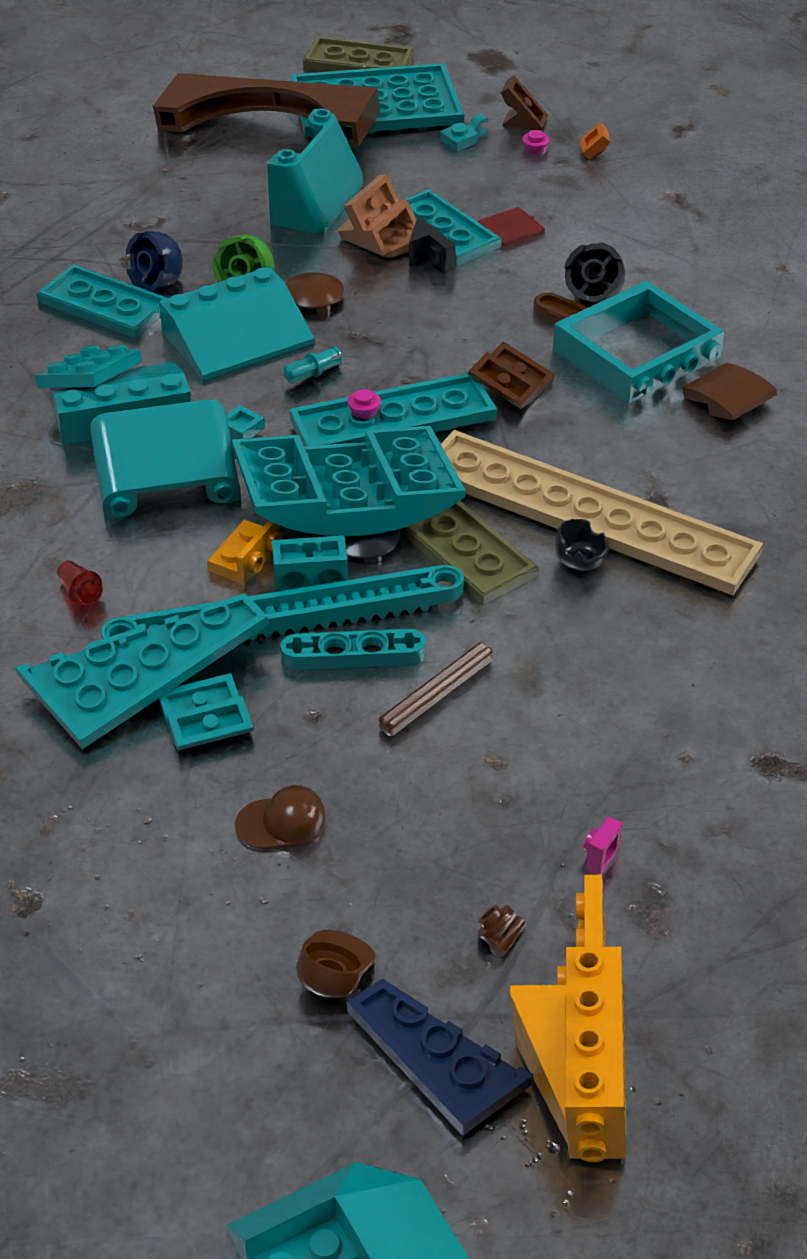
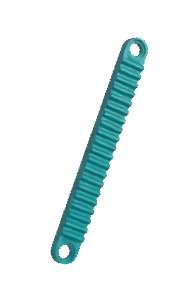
(329, 601)

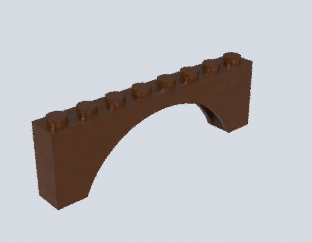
(199, 98)

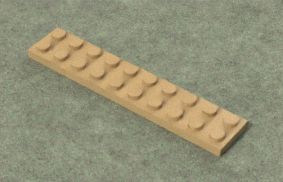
(629, 523)

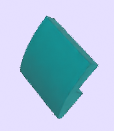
(205, 712)

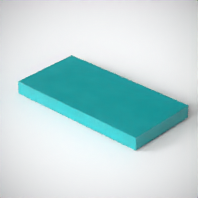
(470, 237)
(102, 300)

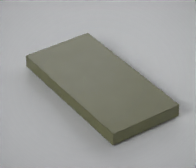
(344, 54)
(466, 541)

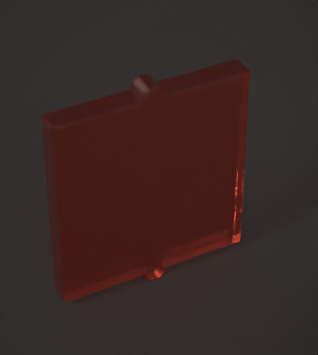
(513, 226)

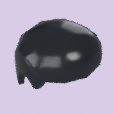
(579, 546)

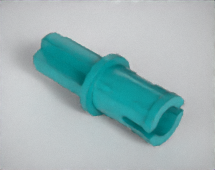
(312, 365)

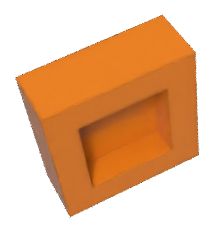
(595, 141)

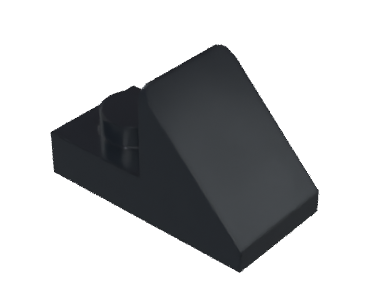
(431, 245)

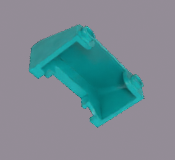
(313, 186)
(163, 451)

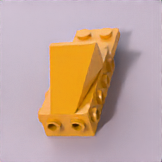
(576, 1037)

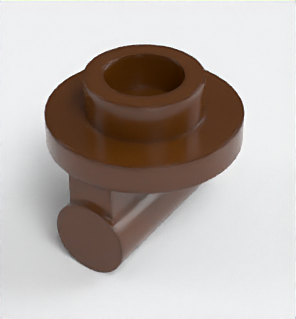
(500, 928)

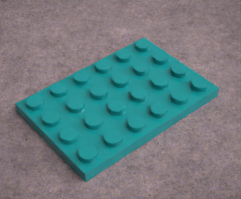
(407, 95)

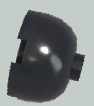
(594, 272)

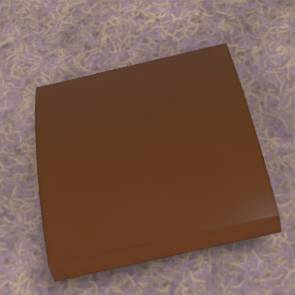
(512, 375)
(730, 391)

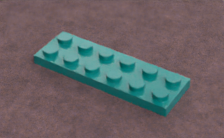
(434, 403)

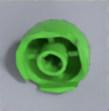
(241, 256)

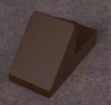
(525, 111)

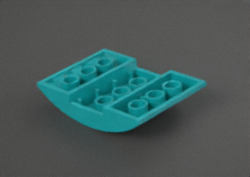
(349, 487)

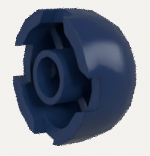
(154, 261)

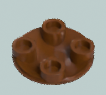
(315, 291)

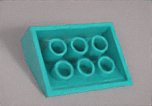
(234, 323)
(126, 391)

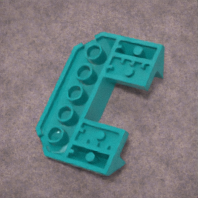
(349, 1216)

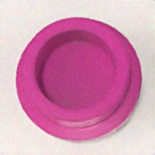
(535, 142)
(364, 403)

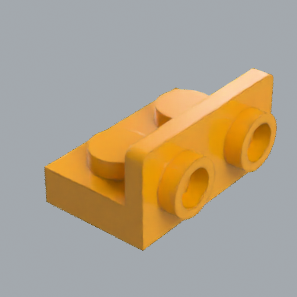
(244, 551)

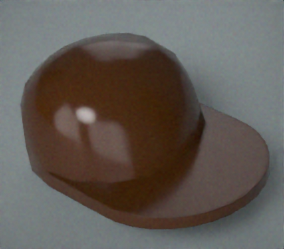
(286, 820)
(333, 963)

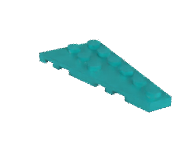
(130, 670)

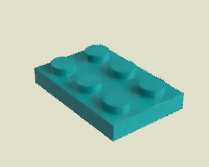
(88, 367)

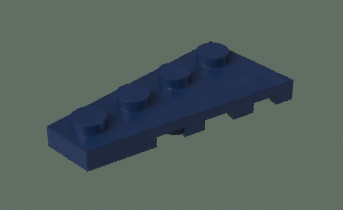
(447, 1067)

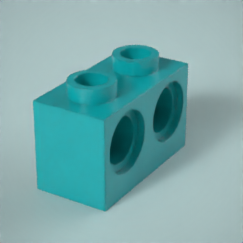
(309, 562)

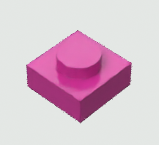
(602, 845)

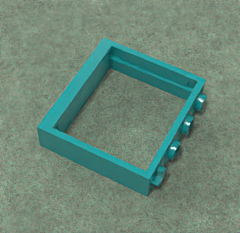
(575, 333)

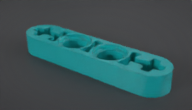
(353, 653)

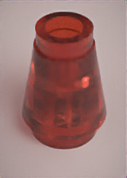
(81, 583)

